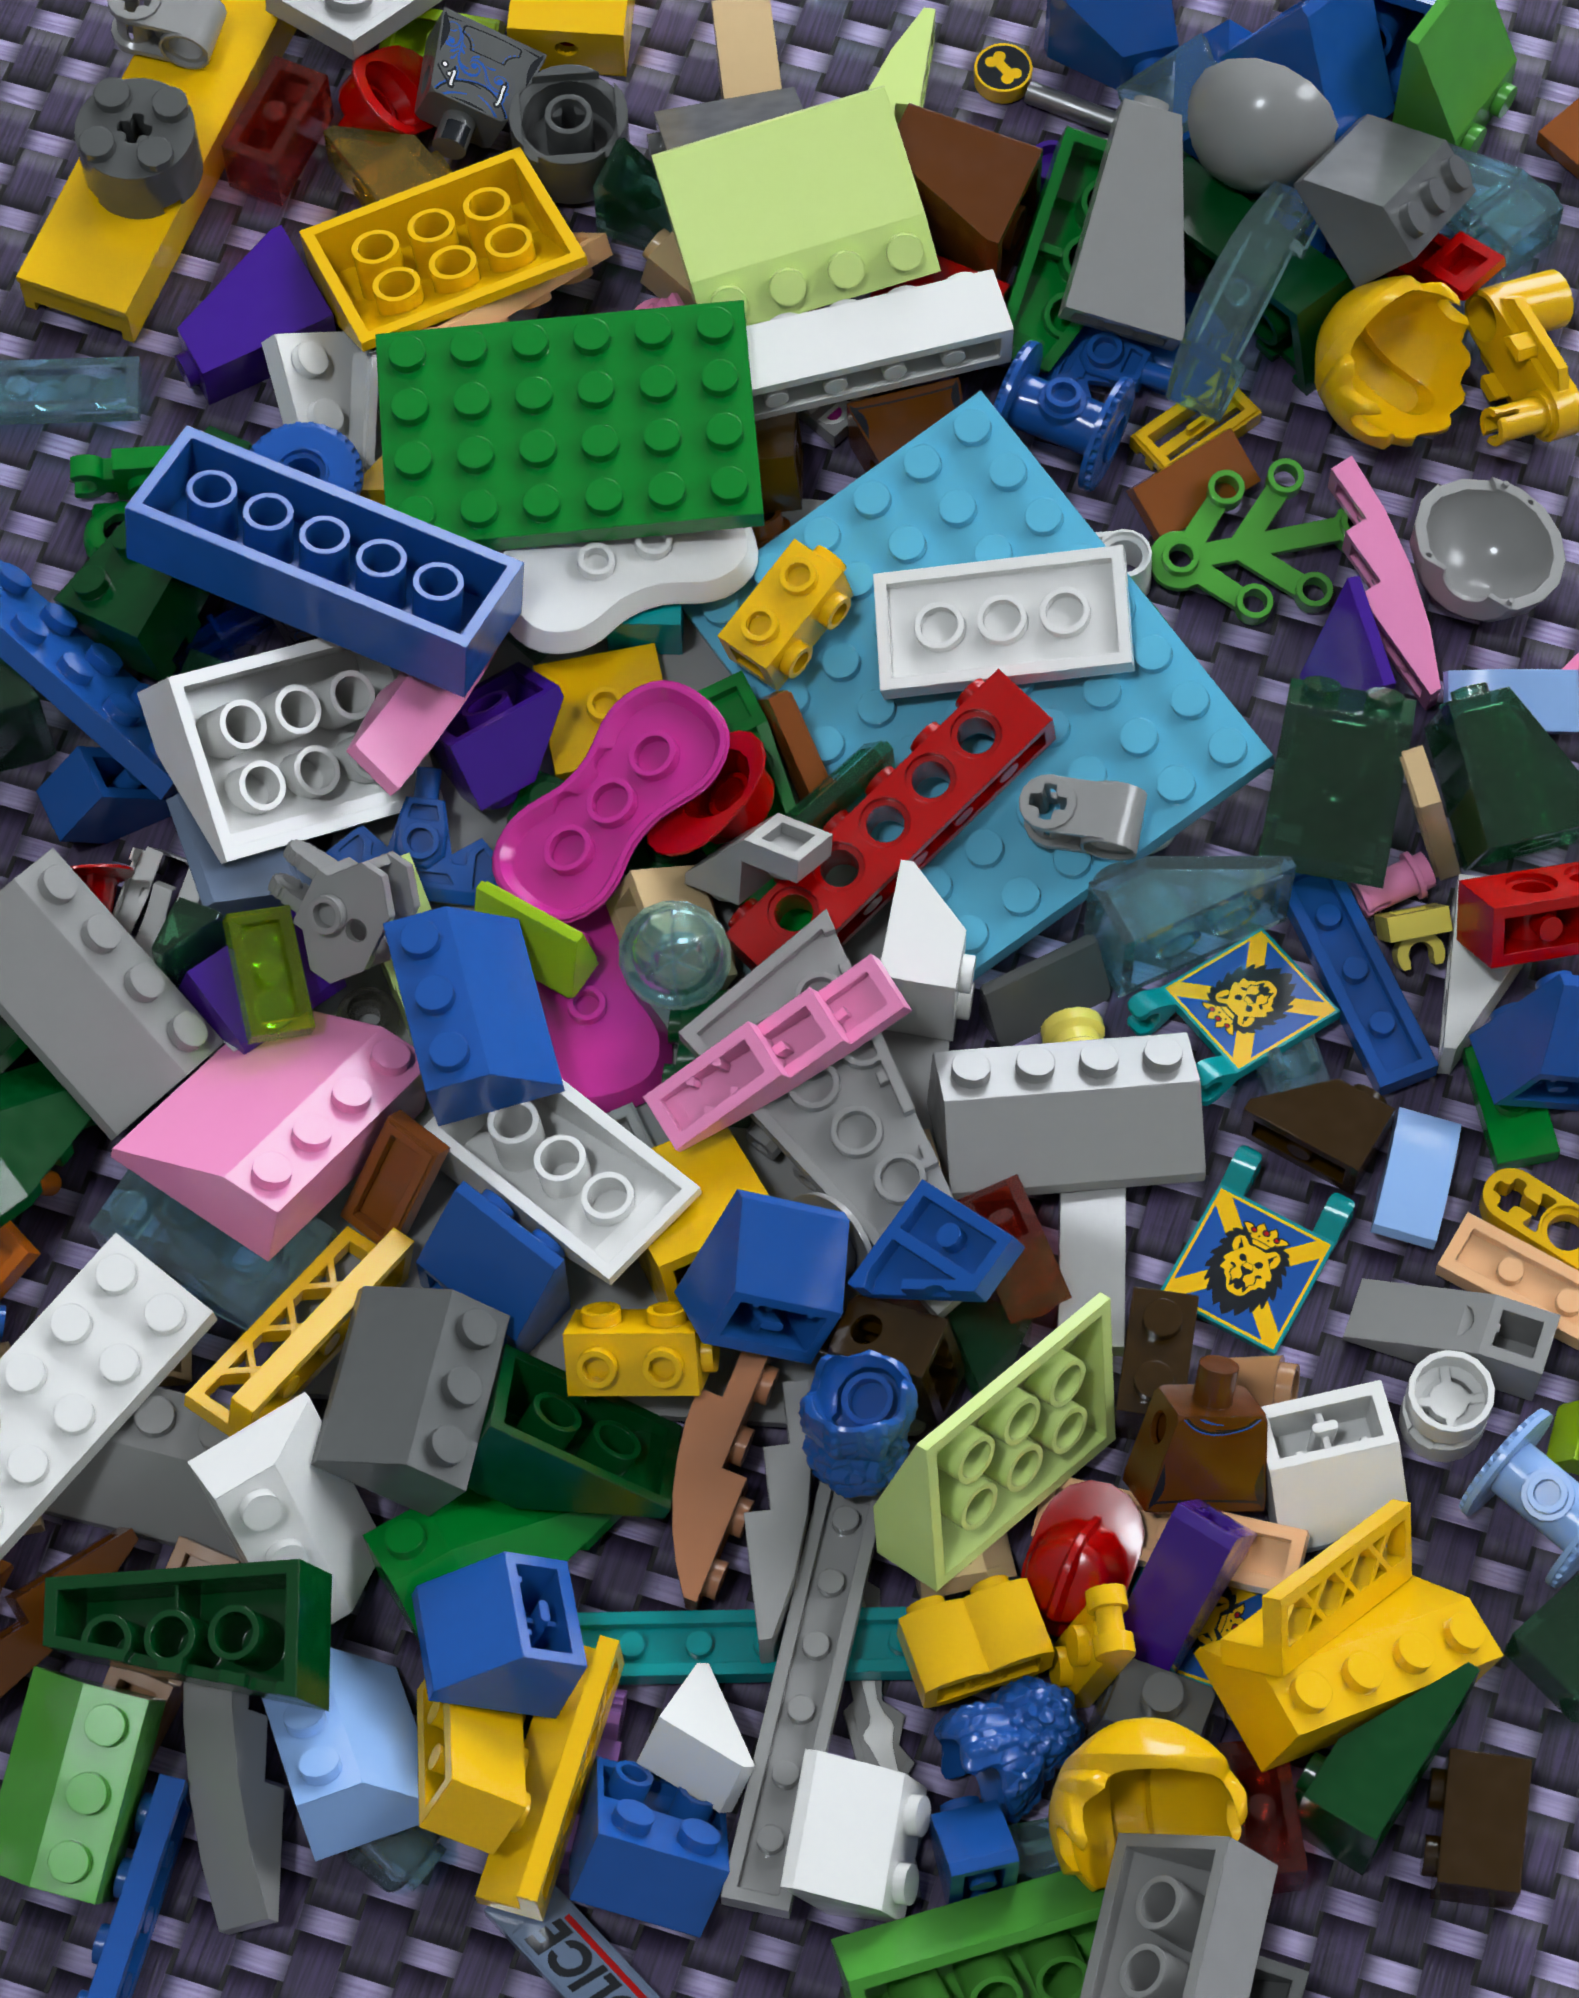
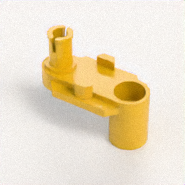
(1523, 363)

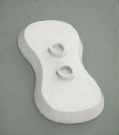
(590, 588)

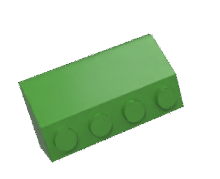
(992, 1945)

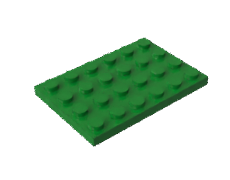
(573, 426)

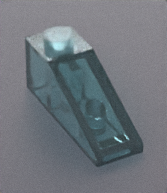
(1507, 210)

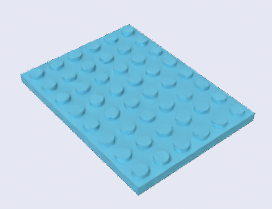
(975, 496)

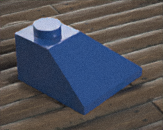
(1109, 37)

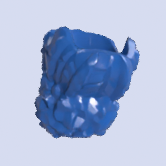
(858, 1421)
(1011, 1742)

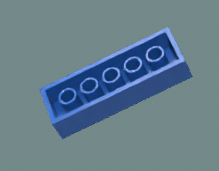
(324, 560)

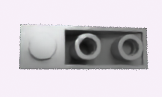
(1424, 1320)

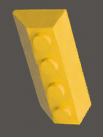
(1359, 1674)

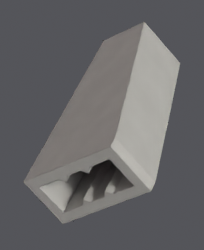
(1132, 240)

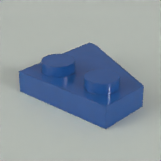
(937, 1253)

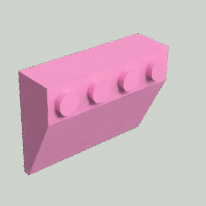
(276, 1130)

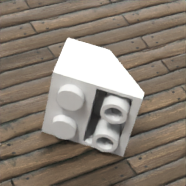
(1332, 1461)

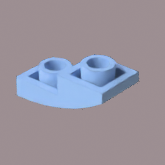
(1546, 693)
(1416, 1178)

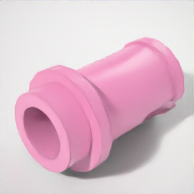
(1402, 880)

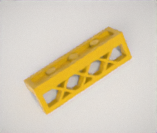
(307, 1344)
(1325, 1595)
(557, 1772)

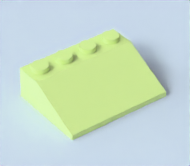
(798, 209)
(1002, 1451)

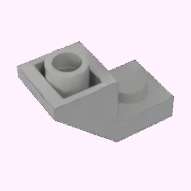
(771, 849)

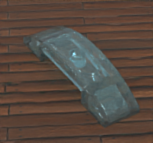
(1235, 298)

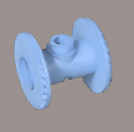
(1535, 1490)

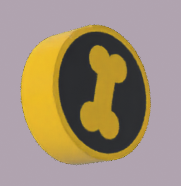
(1002, 73)

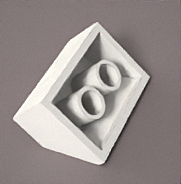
(283, 1505)

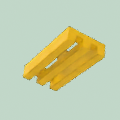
(1158, 458)

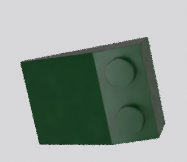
(571, 1450)
(1371, 1772)

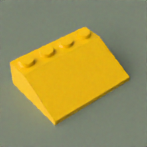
(440, 249)

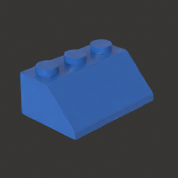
(472, 1011)

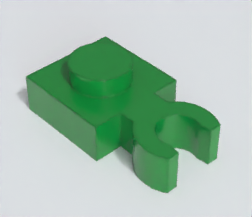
(119, 474)

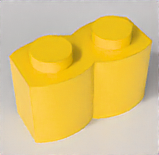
(974, 1640)

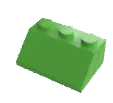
(74, 1784)

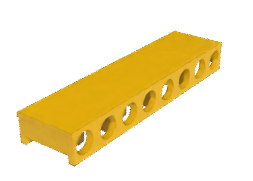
(117, 265)

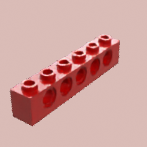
(929, 824)
(1520, 915)

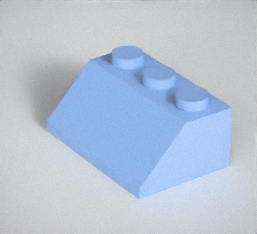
(351, 1764)

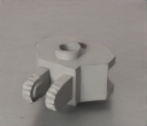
(345, 906)

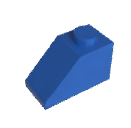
(97, 799)
(972, 1848)

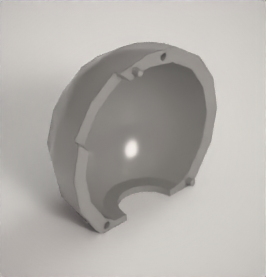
(1258, 123)
(1486, 549)

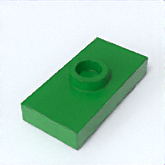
(1512, 1133)

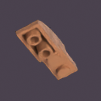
(705, 1495)

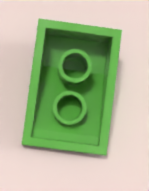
(1456, 72)

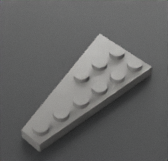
(850, 1123)

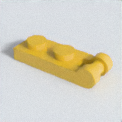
(1094, 1645)

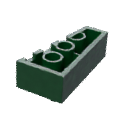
(1303, 294)
(134, 606)
(214, 1626)

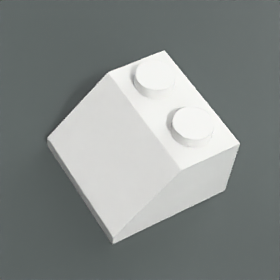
(927, 958)
(855, 1838)

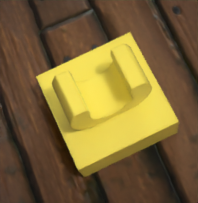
(1414, 926)

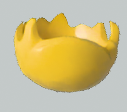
(1393, 360)
(1139, 1780)

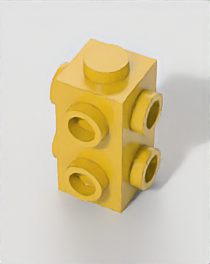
(788, 614)
(635, 1352)

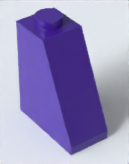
(258, 298)
(1184, 1582)

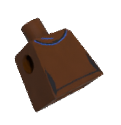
(891, 420)
(1201, 1444)

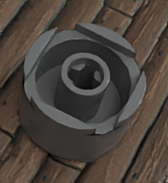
(568, 128)
(138, 146)

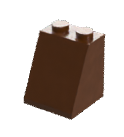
(973, 188)

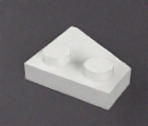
(312, 376)

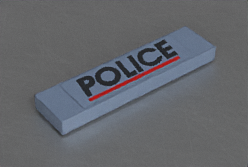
(570, 1952)

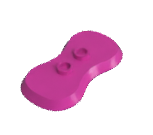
(645, 762)
(606, 1036)

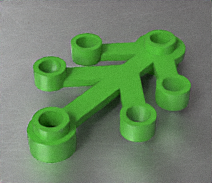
(1249, 547)

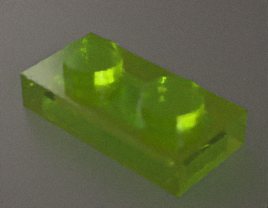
(268, 974)

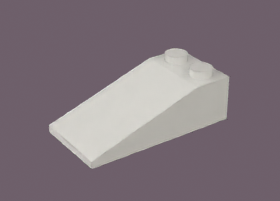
(571, 1176)

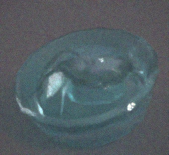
(674, 955)

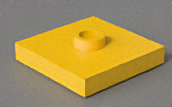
(590, 690)

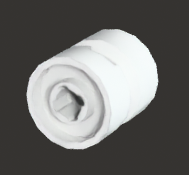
(1453, 1392)

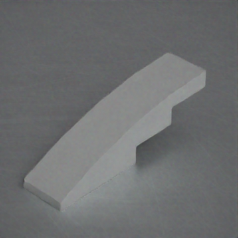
(1094, 1253)
(779, 1534)
(233, 1806)

